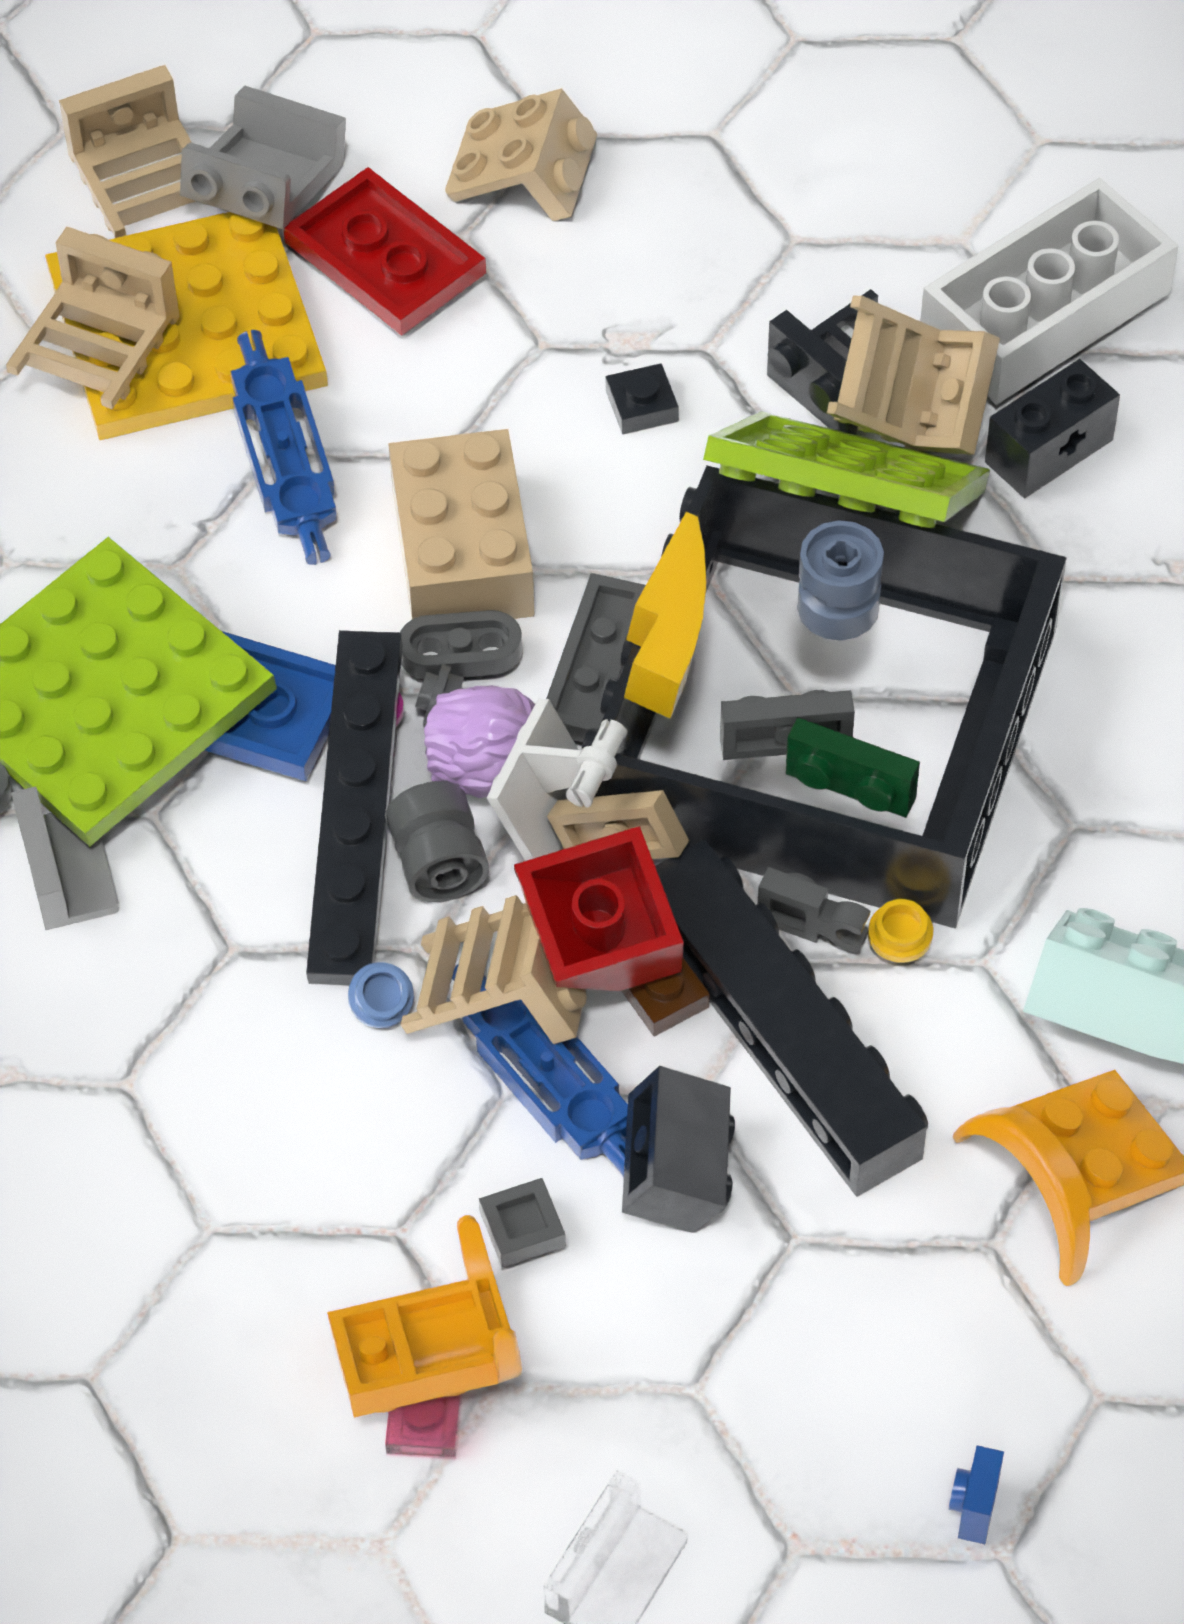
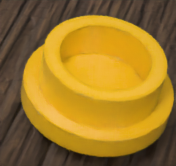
(900, 931)

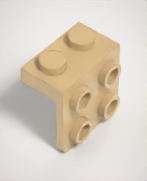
(527, 142)

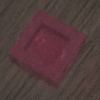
(425, 1429)

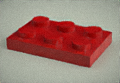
(385, 250)

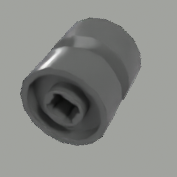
(437, 841)

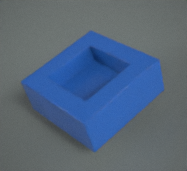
(976, 1492)

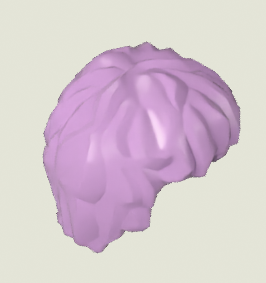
(473, 735)

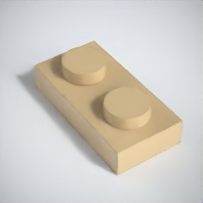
(618, 813)

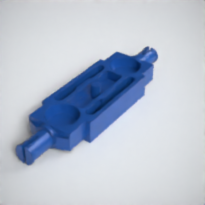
(299, 497)
(584, 1113)

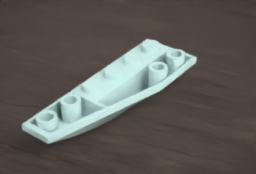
(1112, 984)

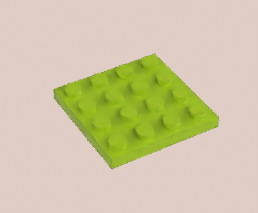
(847, 465)
(114, 689)

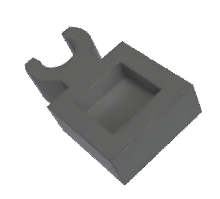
(806, 911)

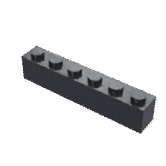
(790, 1025)

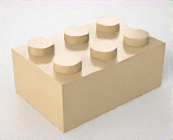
(461, 525)

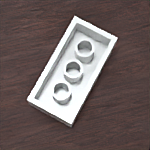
(1055, 284)

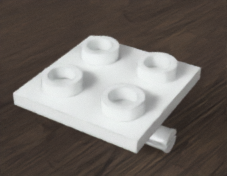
(547, 769)

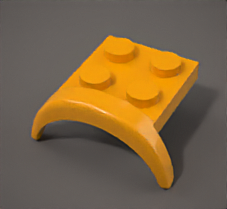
(1088, 1154)
(428, 1339)

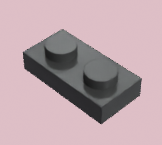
(761, 725)

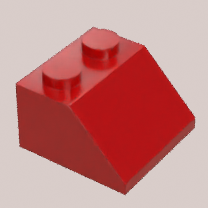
(602, 914)

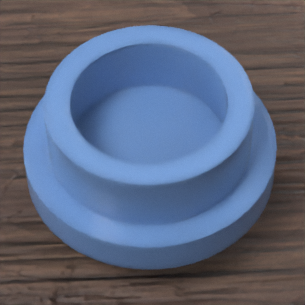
(380, 995)

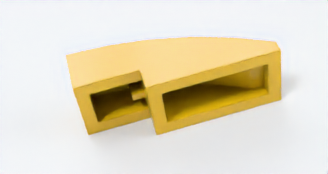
(668, 621)

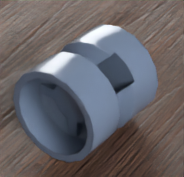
(840, 580)

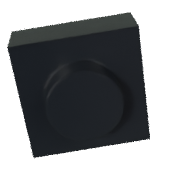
(641, 398)

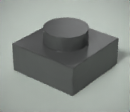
(522, 1222)

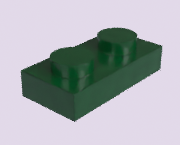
(852, 768)

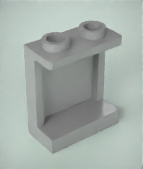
(267, 160)

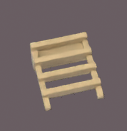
(121, 130)
(109, 290)
(915, 380)
(515, 973)

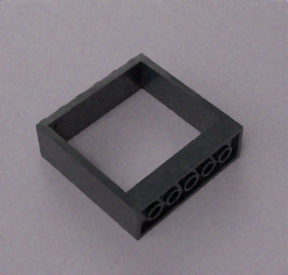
(927, 572)

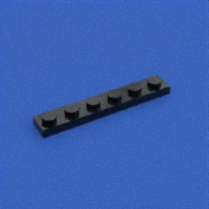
(354, 806)

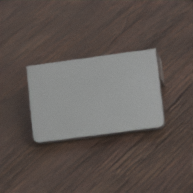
(67, 874)

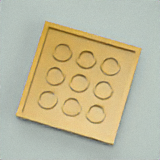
(227, 282)

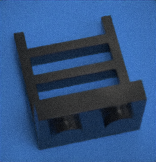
(812, 361)

